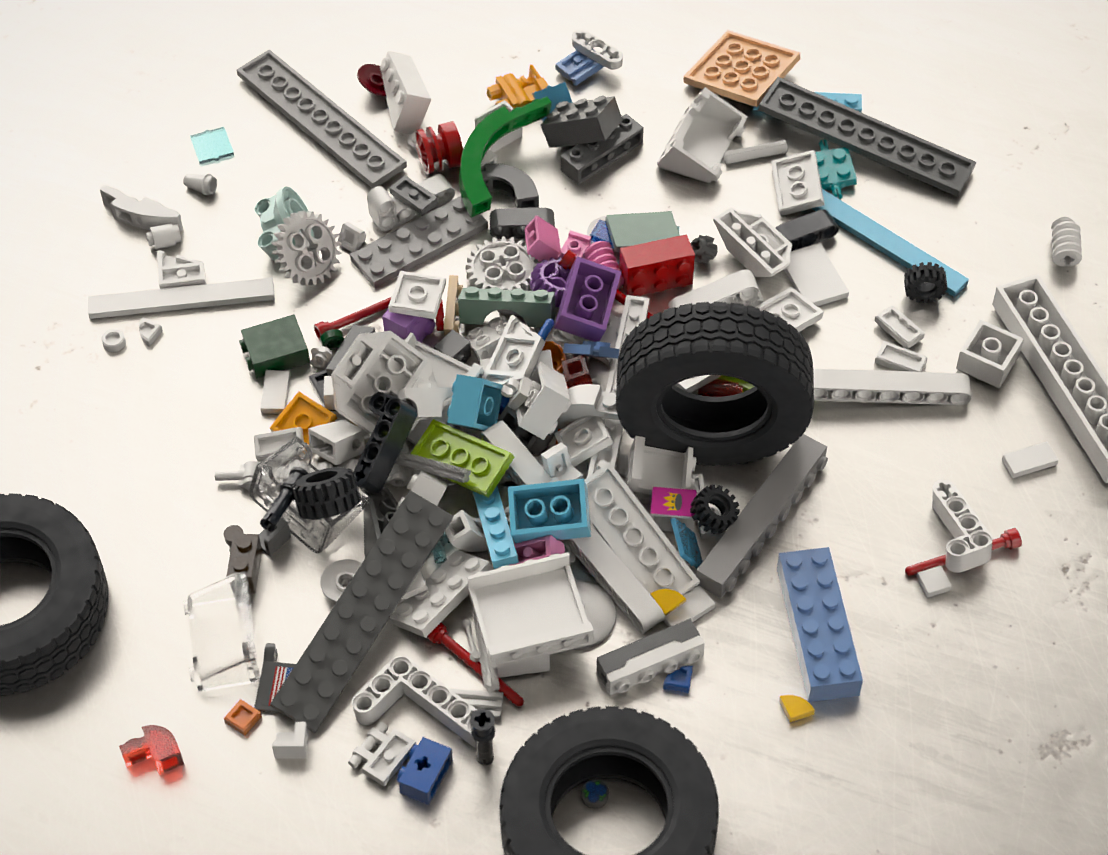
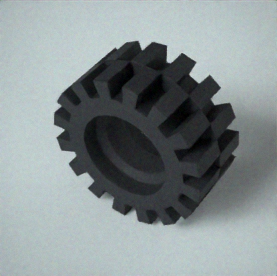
(916, 284)
(707, 517)

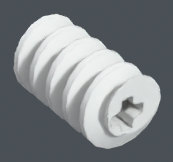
(1066, 242)

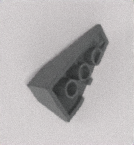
(377, 515)

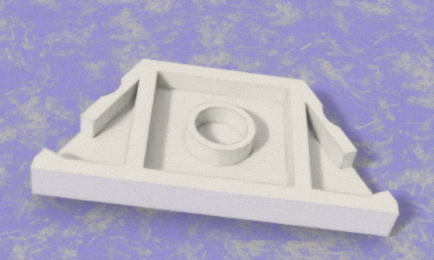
(514, 353)

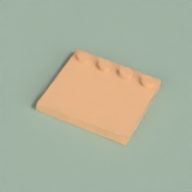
(741, 67)

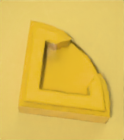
(668, 599)
(796, 707)

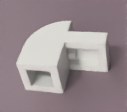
(558, 465)

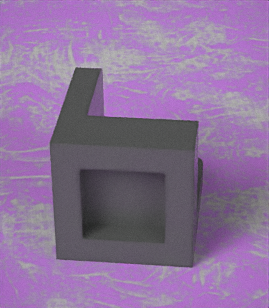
(273, 540)

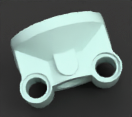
(272, 213)

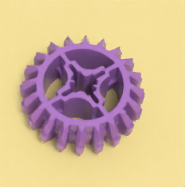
(550, 277)

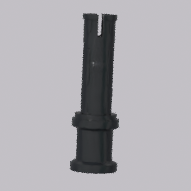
(283, 500)
(483, 733)

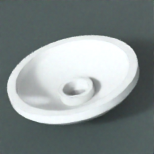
(598, 610)

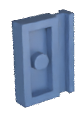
(577, 67)
(592, 349)

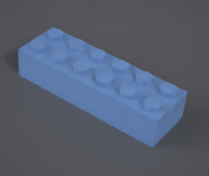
(819, 625)

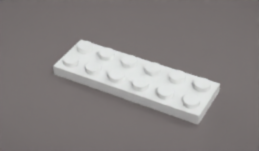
(635, 535)

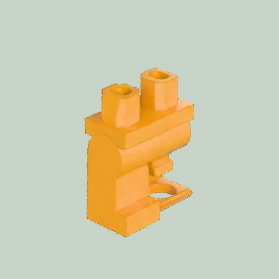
(514, 90)

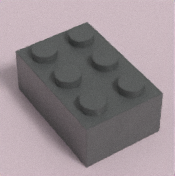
(581, 121)

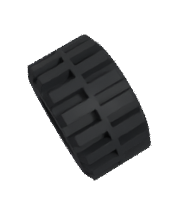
(326, 493)

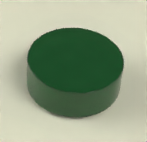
(332, 339)

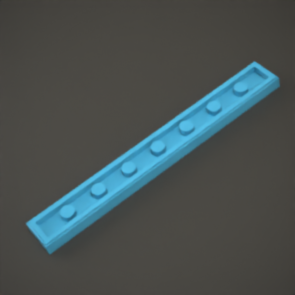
(886, 240)

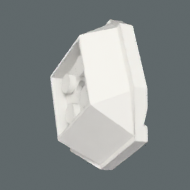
(372, 359)

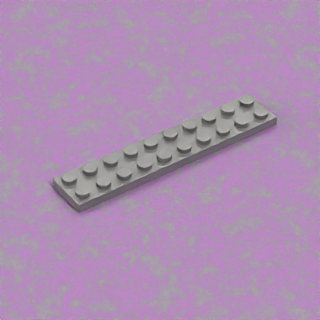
(322, 119)

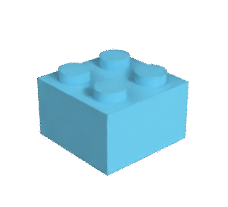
(474, 403)

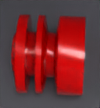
(435, 148)

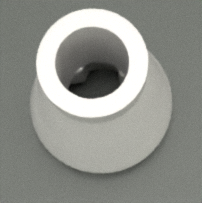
(203, 183)

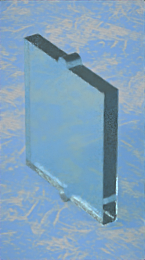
(211, 145)

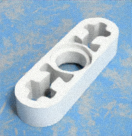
(609, 56)

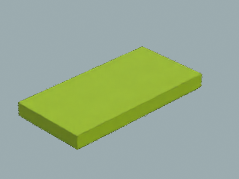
(460, 449)

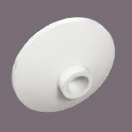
(336, 576)

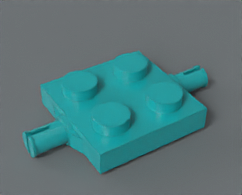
(835, 168)

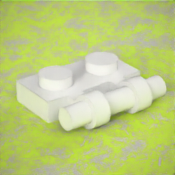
(387, 758)

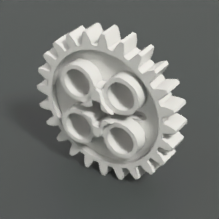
(291, 255)
(500, 265)

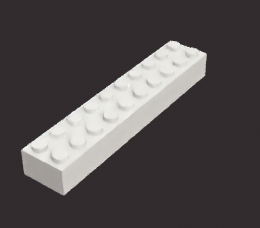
(1059, 362)

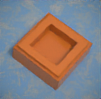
(242, 717)

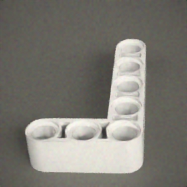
(425, 697)

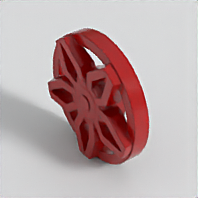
(440, 318)

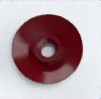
(371, 79)

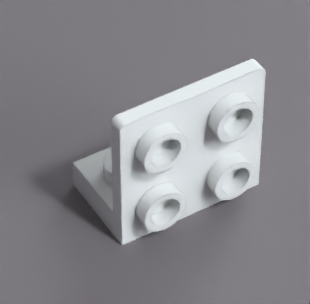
(485, 339)

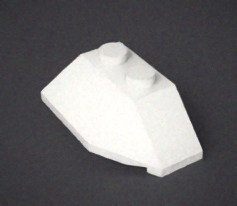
(753, 242)

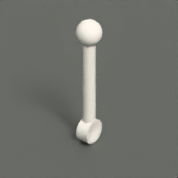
(474, 656)

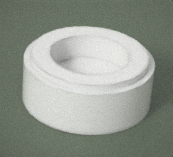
(113, 340)

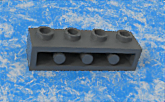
(589, 158)

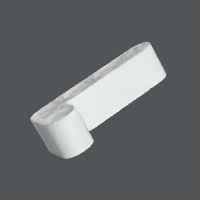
(391, 212)
(734, 288)
(972, 539)

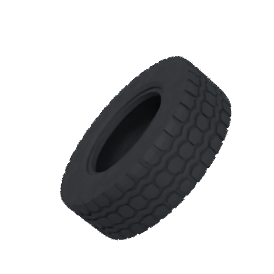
(722, 342)
(76, 602)
(616, 746)

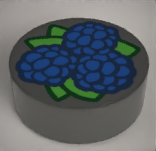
(595, 793)

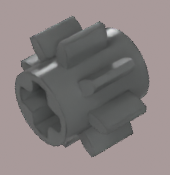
(704, 248)

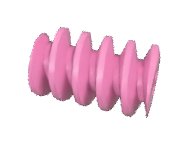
(601, 253)

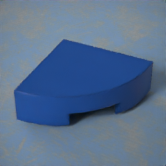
(679, 679)

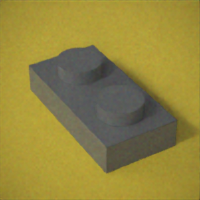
(413, 195)

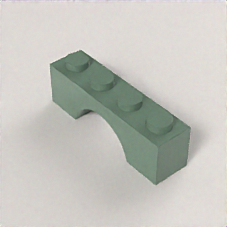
(532, 306)

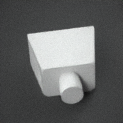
(337, 441)

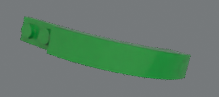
(485, 134)

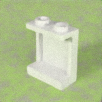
(659, 468)

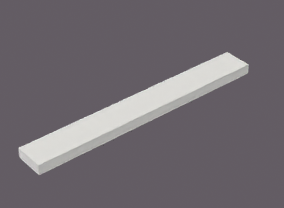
(180, 298)

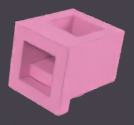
(576, 243)

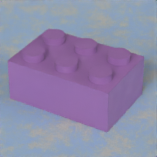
(587, 299)

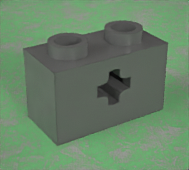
(533, 443)

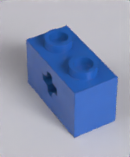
(425, 770)

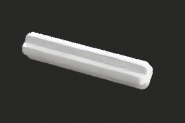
(755, 151)

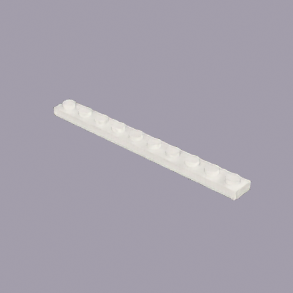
(634, 312)

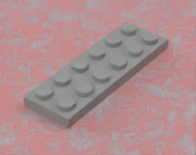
(417, 242)

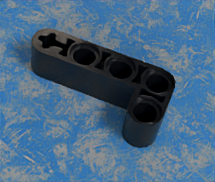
(385, 441)

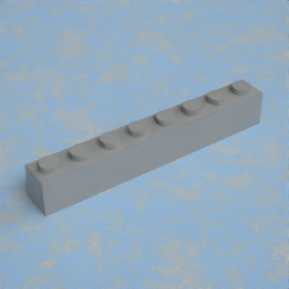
(761, 515)

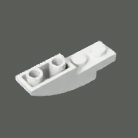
(138, 213)

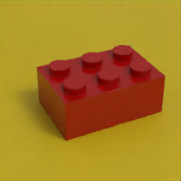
(657, 265)

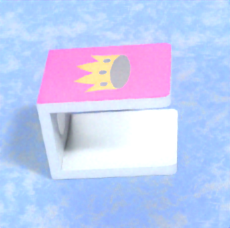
(670, 504)

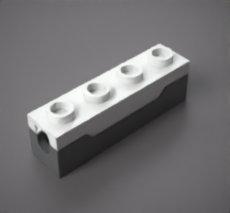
(650, 657)

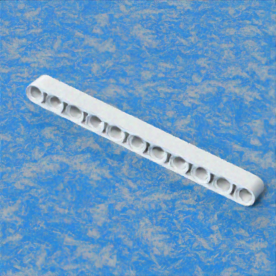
(591, 551)

